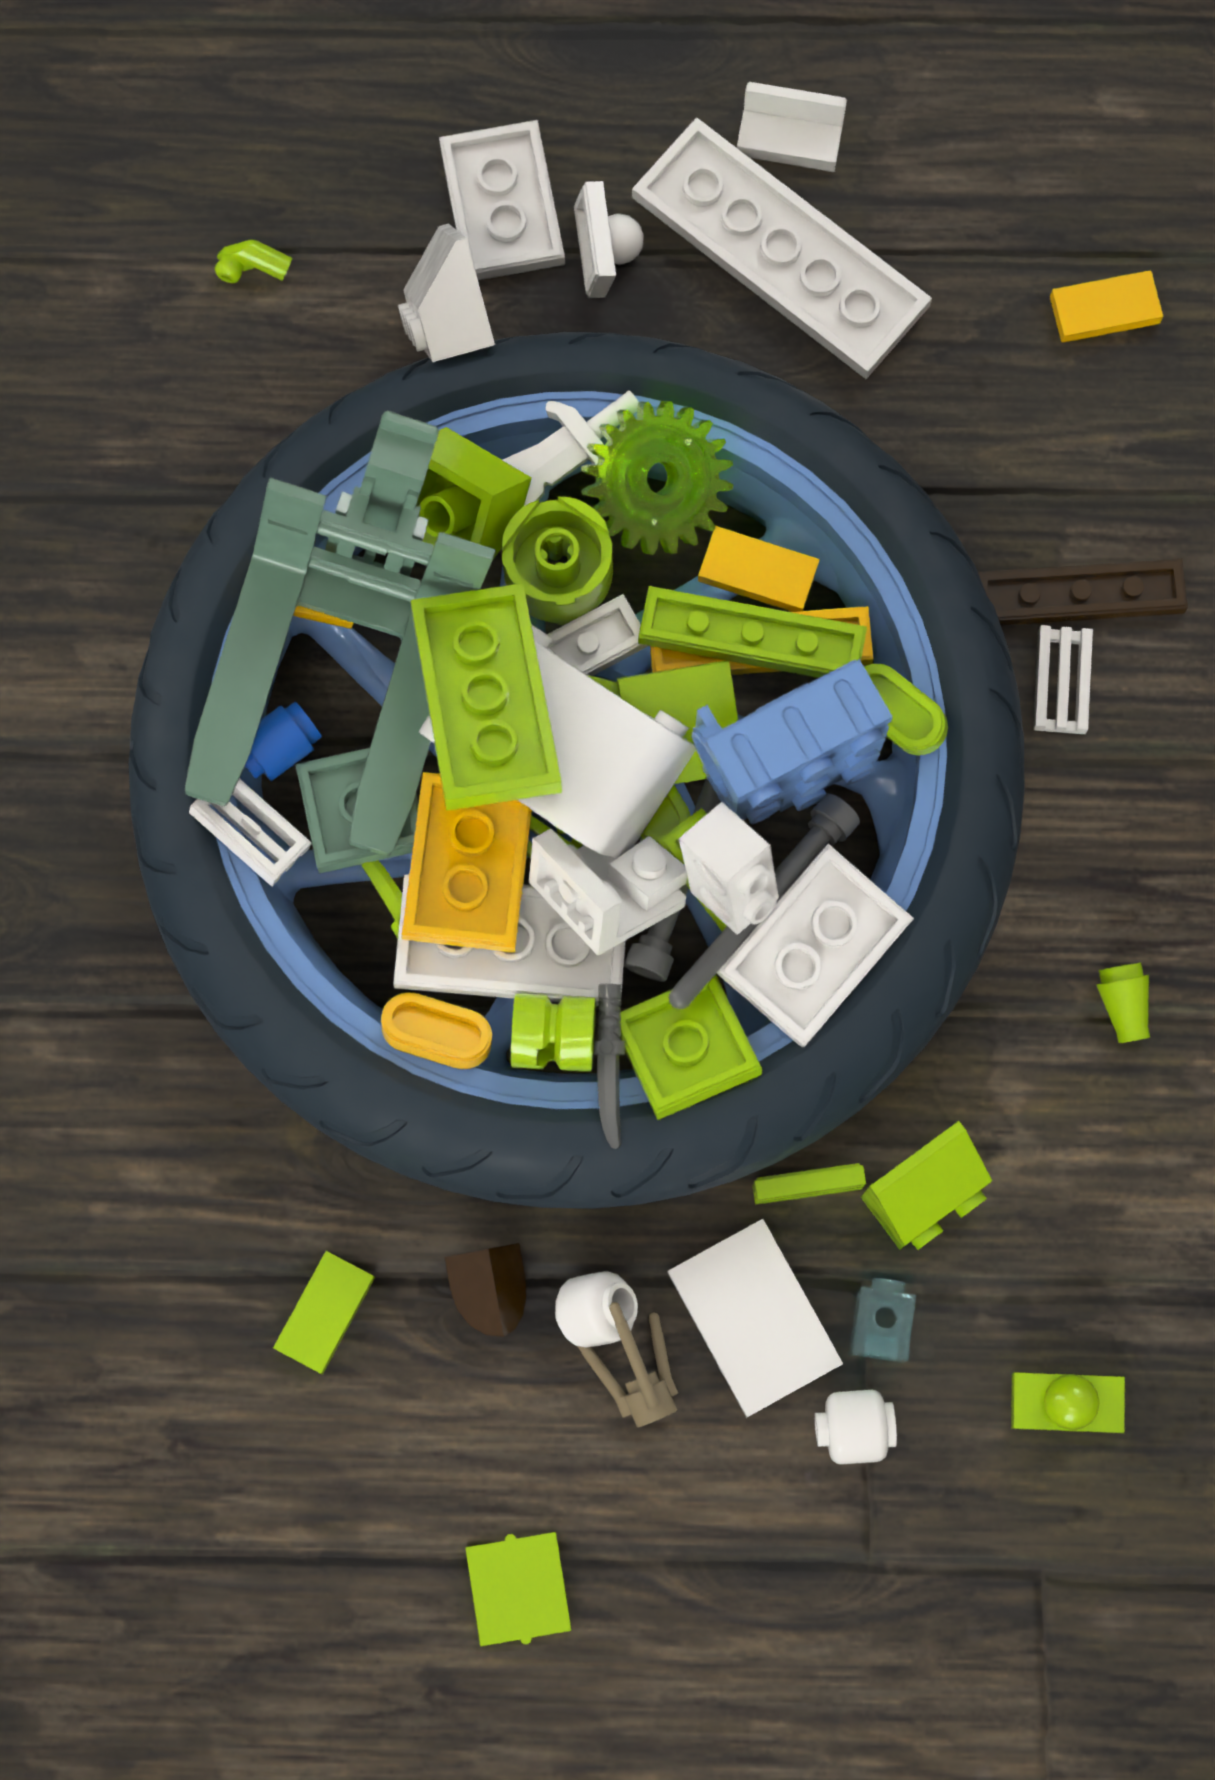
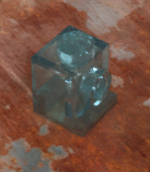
(867, 1336)

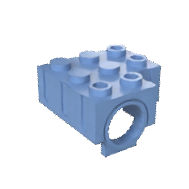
(795, 744)

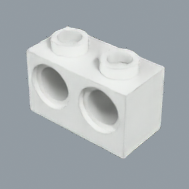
(730, 868)

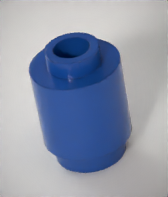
(281, 741)

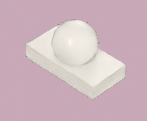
(603, 239)

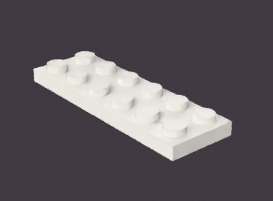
(781, 248)

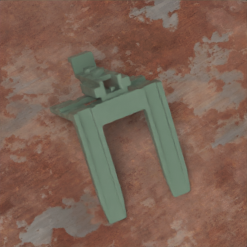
(357, 589)

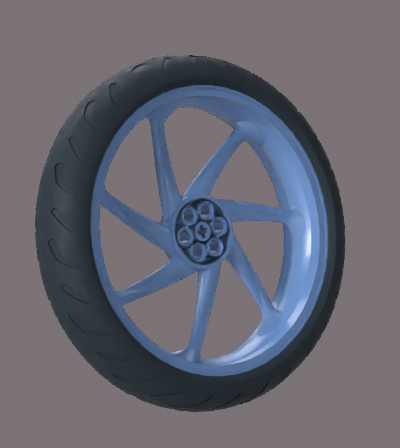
(939, 818)

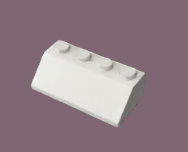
(445, 300)

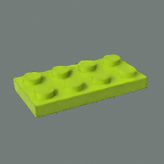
(485, 697)

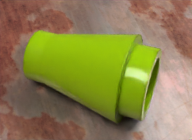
(1126, 1000)

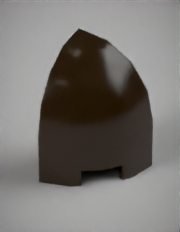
(489, 1288)

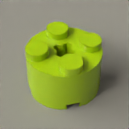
(552, 531)

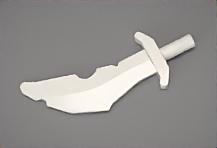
(567, 447)

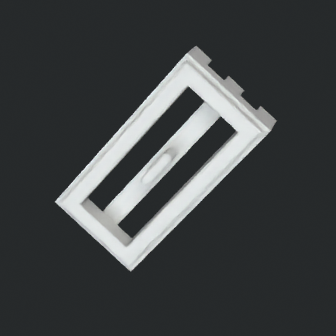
(1065, 638)
(240, 846)

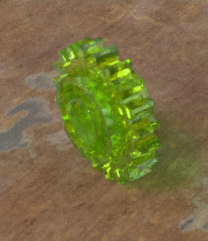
(690, 481)

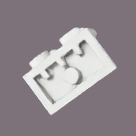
(582, 895)

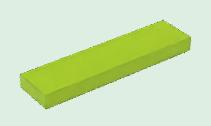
(748, 633)

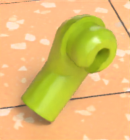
(250, 255)

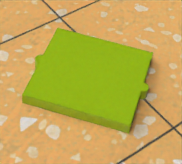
(518, 1589)

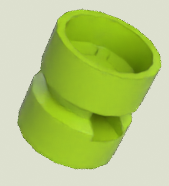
(553, 1032)

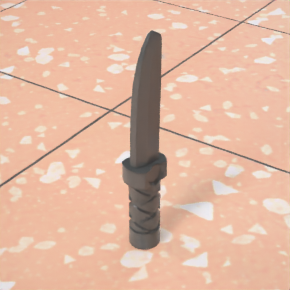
(608, 1050)

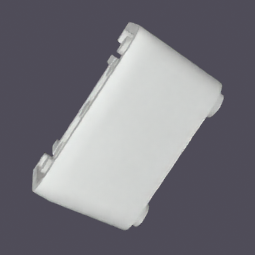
(609, 758)

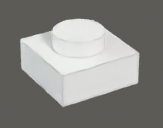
(647, 873)

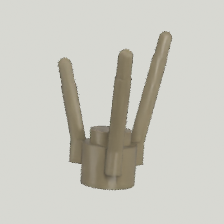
(648, 1396)

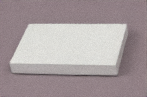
(503, 199)
(815, 945)
(754, 1318)

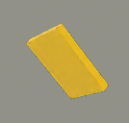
(466, 872)

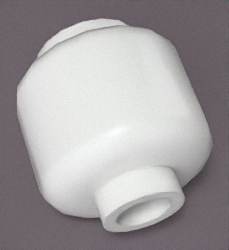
(585, 1312)
(856, 1427)

